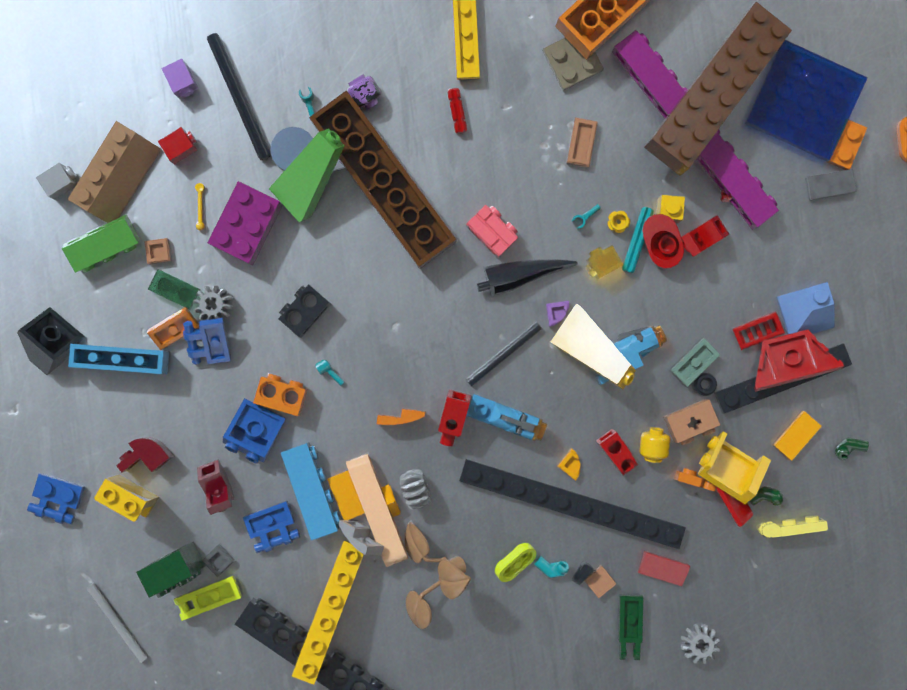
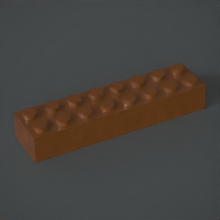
(717, 89)
(385, 181)

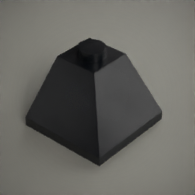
(48, 340)

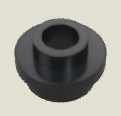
(712, 384)

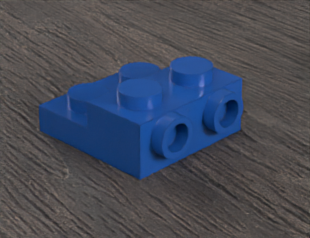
(253, 431)

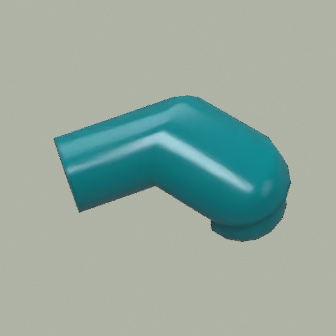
(552, 570)

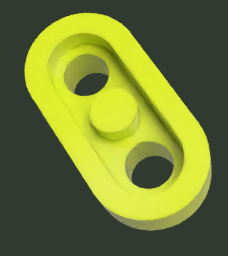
(515, 562)

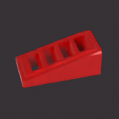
(770, 334)

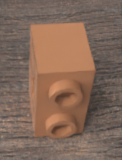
(700, 411)

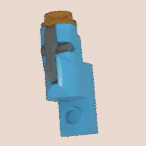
(637, 344)
(506, 418)

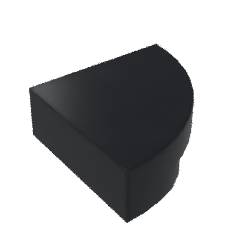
(582, 573)

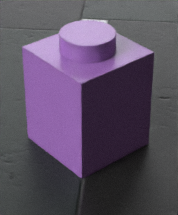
(180, 78)

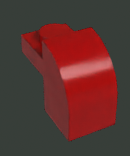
(704, 236)

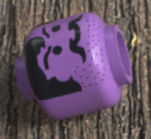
(364, 91)

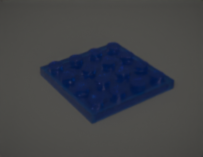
(806, 100)

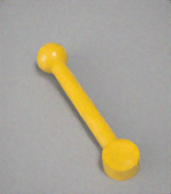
(200, 188)

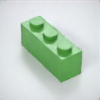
(101, 244)

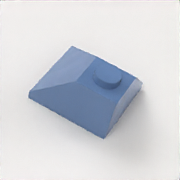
(808, 309)

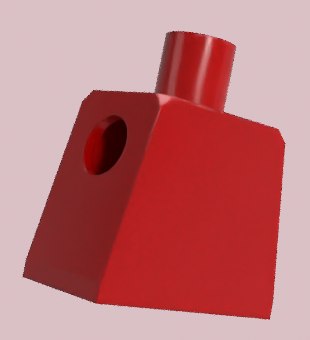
(455, 409)

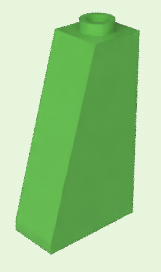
(307, 176)

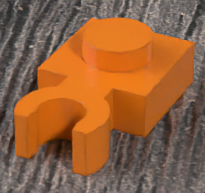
(689, 476)

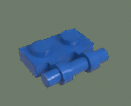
(214, 340)
(59, 492)
(268, 520)

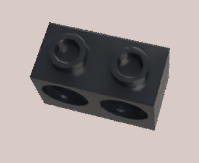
(309, 315)

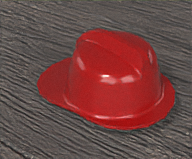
(663, 240)

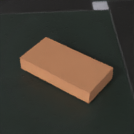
(582, 142)

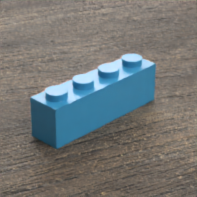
(118, 359)
(311, 491)

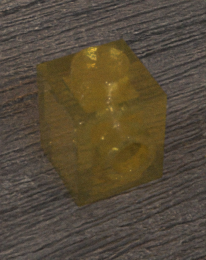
(603, 262)

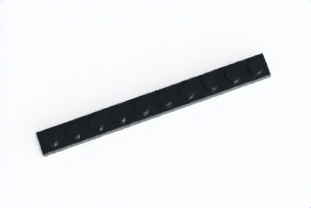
(572, 504)

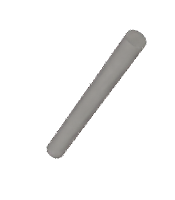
(117, 623)

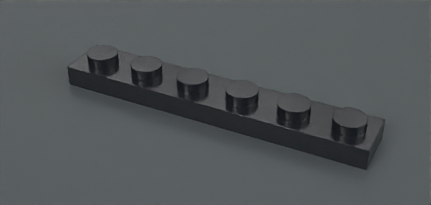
(744, 392)

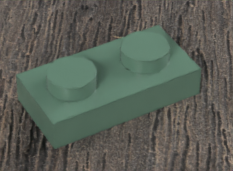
(695, 362)

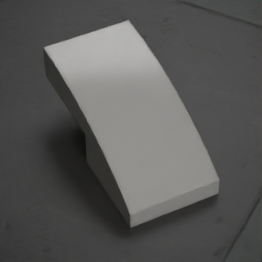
(358, 536)

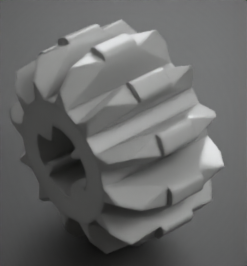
(205, 305)
(415, 489)
(707, 649)

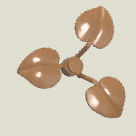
(451, 577)

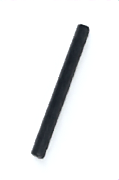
(238, 96)

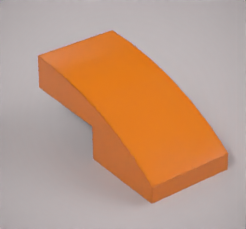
(406, 416)

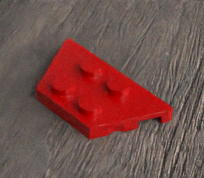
(793, 359)

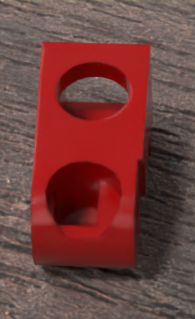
(617, 451)

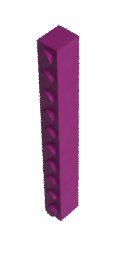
(717, 157)

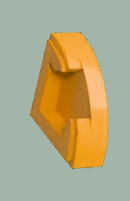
(571, 464)
(390, 500)

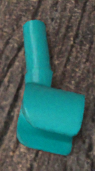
(308, 101)
(587, 215)
(324, 366)

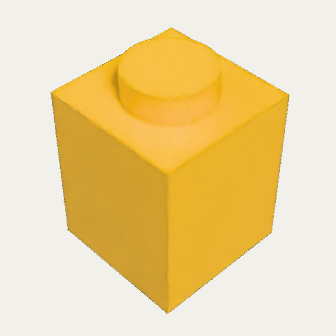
(671, 206)

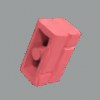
(492, 230)

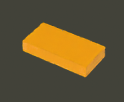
(797, 435)
(345, 495)

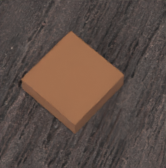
(158, 251)
(600, 581)

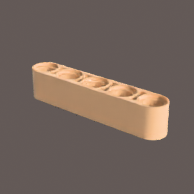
(376, 509)

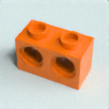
(279, 400)

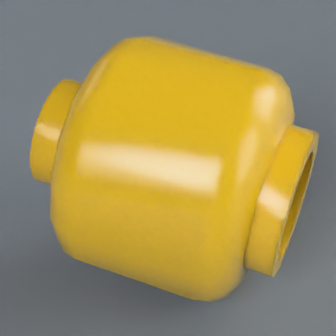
(654, 445)

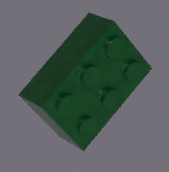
(171, 571)

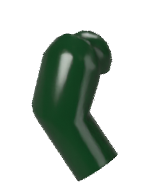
(848, 445)
(769, 494)

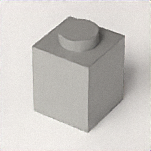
(57, 180)

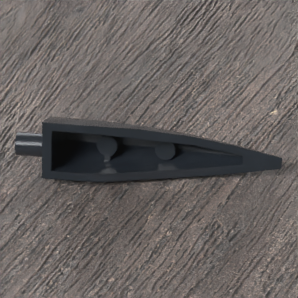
(512, 275)

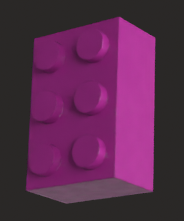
(245, 223)

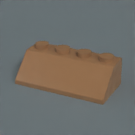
(114, 173)

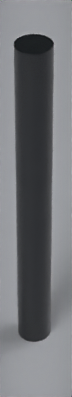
(503, 354)

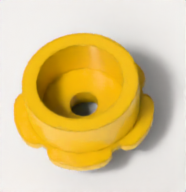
(620, 215)

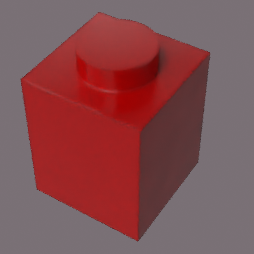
(178, 145)

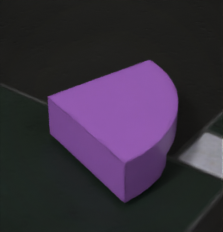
(556, 312)

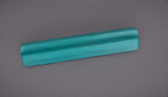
(637, 241)

